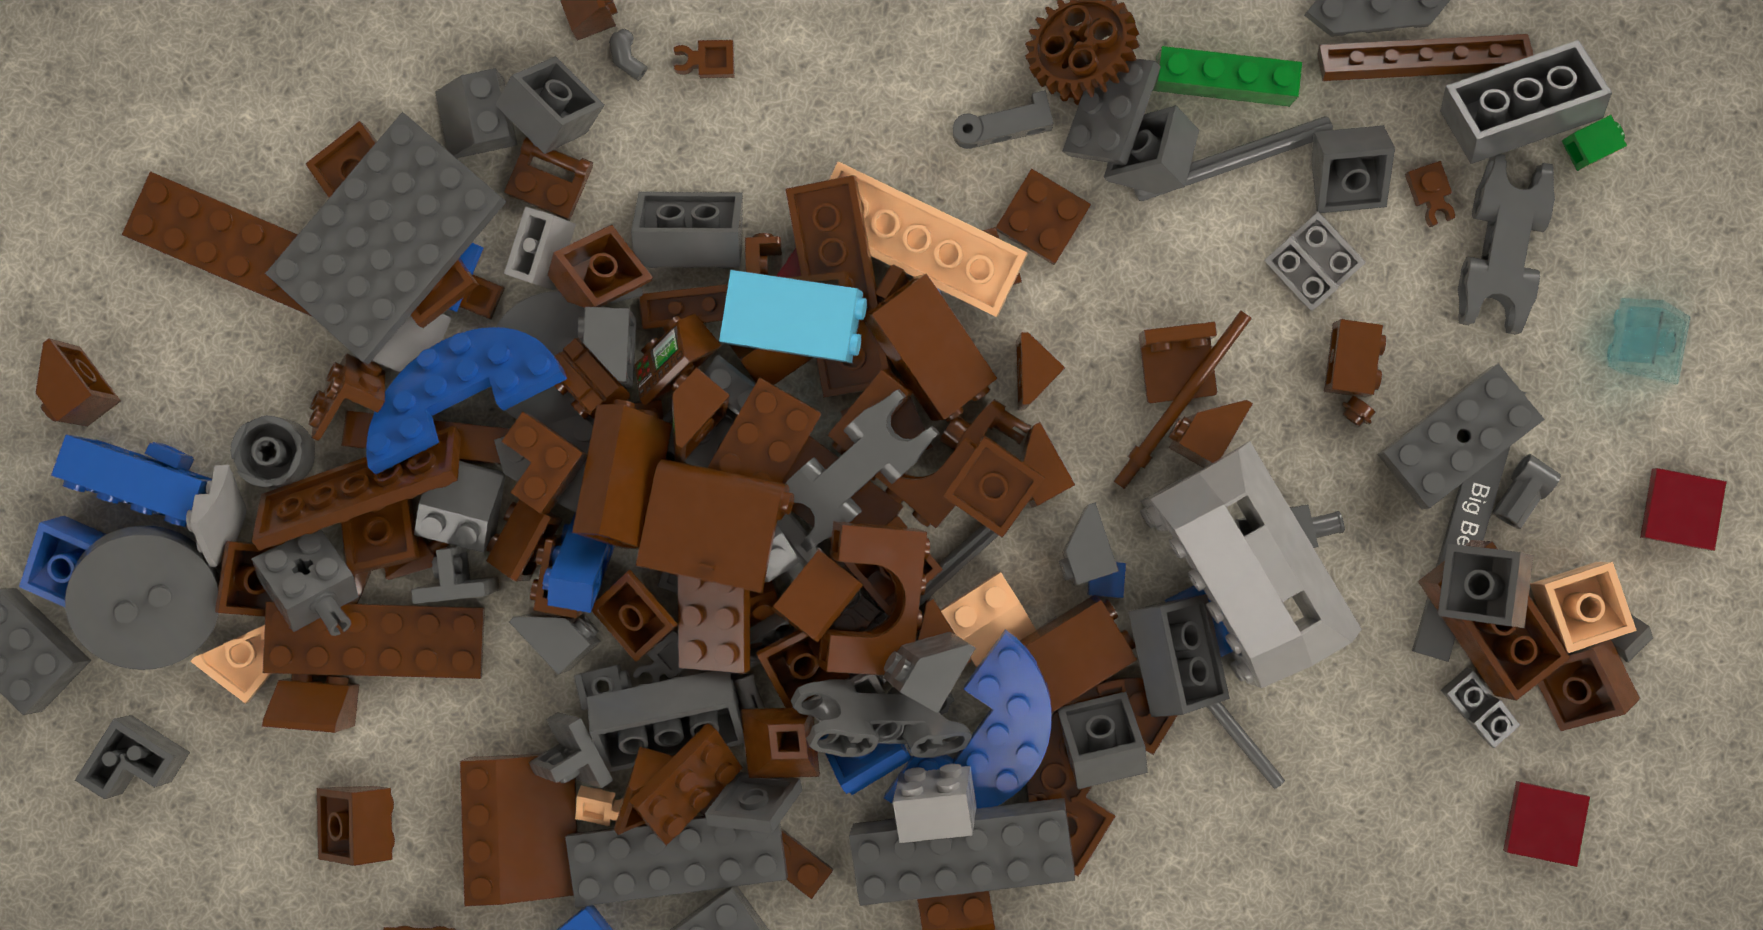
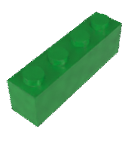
(1228, 76)

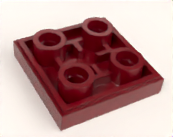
(1683, 509)
(1546, 823)

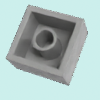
(934, 803)

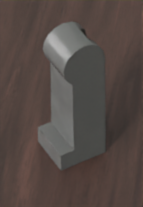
(1004, 125)

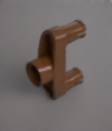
(992, 416)

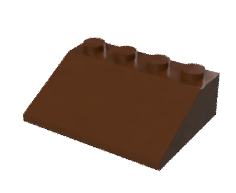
(514, 831)

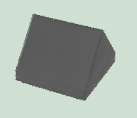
(1632, 643)

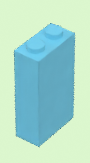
(793, 316)

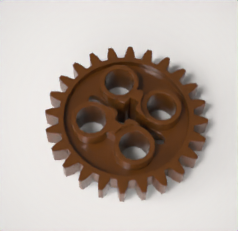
(1082, 46)

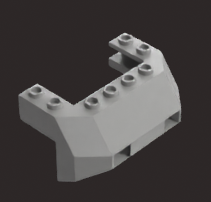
(1255, 572)

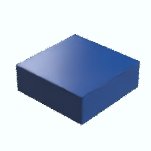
(169, 455)
(1109, 585)

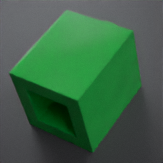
(1594, 142)

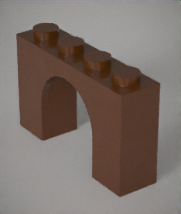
(919, 492)
(902, 555)

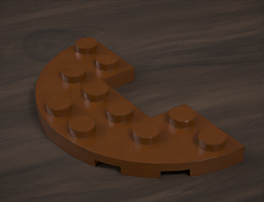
(1056, 780)

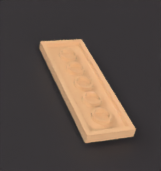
(929, 241)

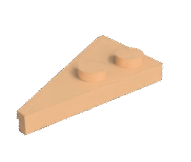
(237, 664)

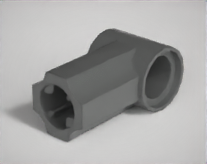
(1530, 484)

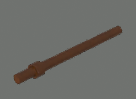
(1140, 455)

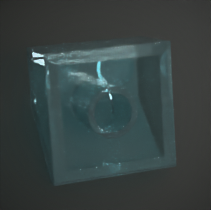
(1648, 339)

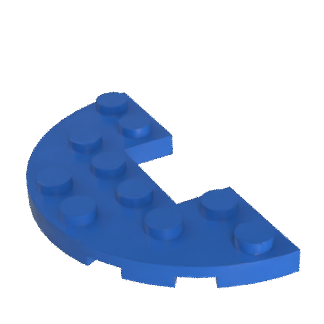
(449, 373)
(1014, 732)

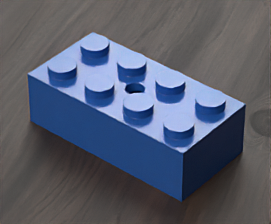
(128, 478)

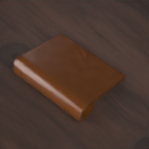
(712, 524)

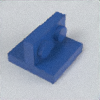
(861, 771)

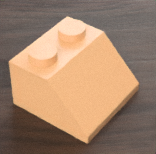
(1584, 605)
(984, 615)

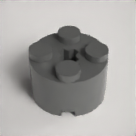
(253, 457)

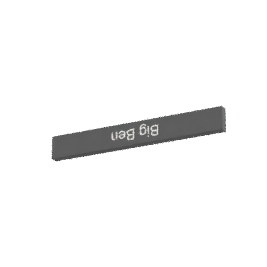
(1466, 523)

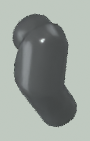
(621, 54)

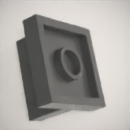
(454, 576)
(573, 755)

